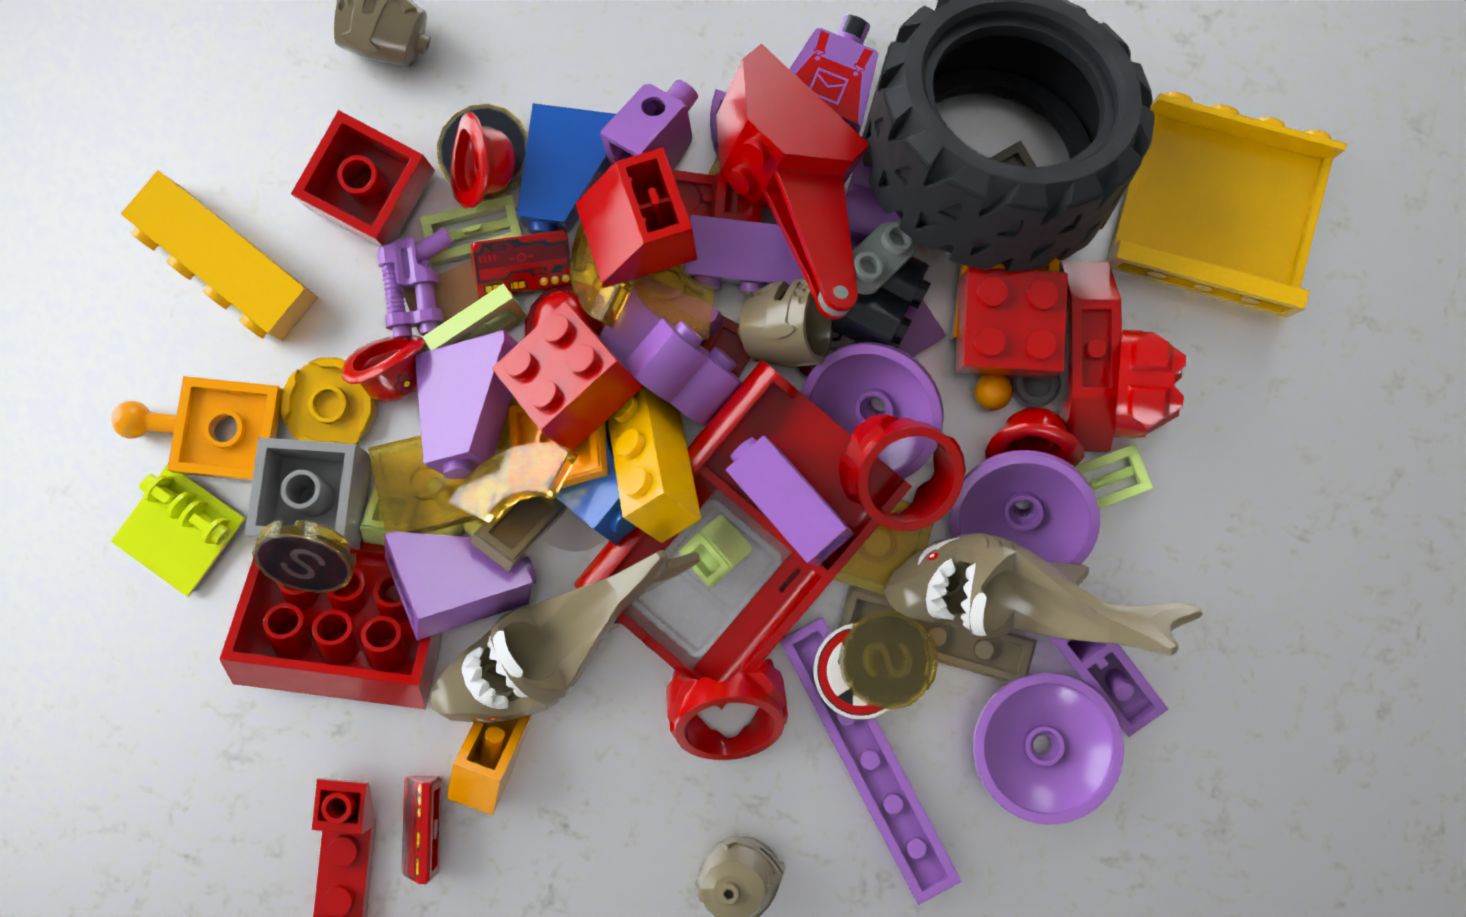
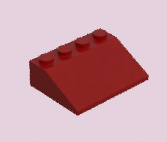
(331, 642)

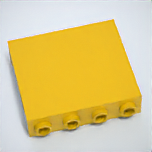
(1224, 205)

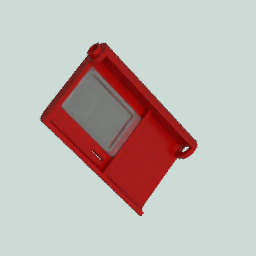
(745, 613)

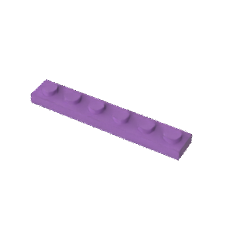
(877, 778)

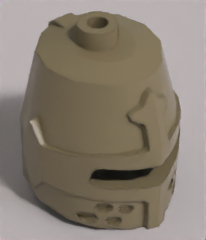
(382, 30)
(784, 326)
(739, 878)

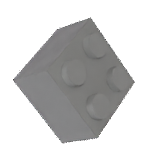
(309, 483)

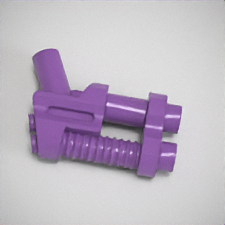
(407, 267)

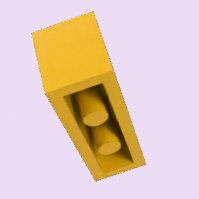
(653, 466)

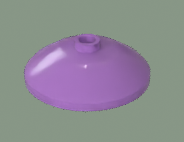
(877, 370)
(1063, 511)
(1075, 768)

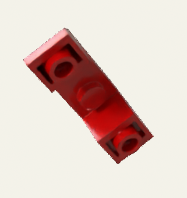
(1092, 353)
(347, 846)

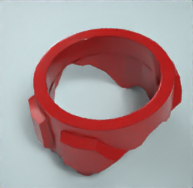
(1147, 383)
(931, 498)
(760, 688)

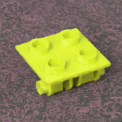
(177, 529)

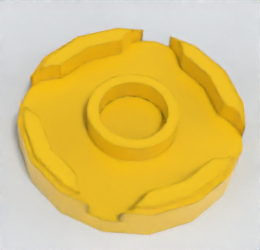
(324, 406)

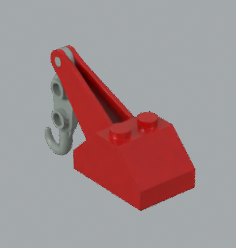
(795, 156)

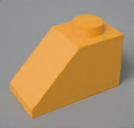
(486, 763)

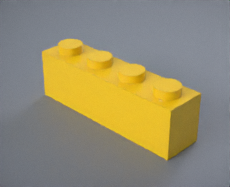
(219, 256)

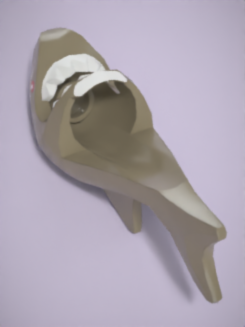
(1005, 588)
(544, 648)

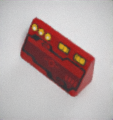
(522, 263)
(421, 828)

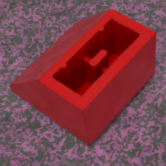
(636, 220)

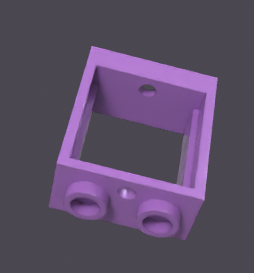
(788, 500)

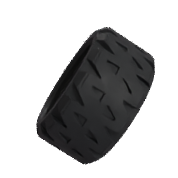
(1037, 55)

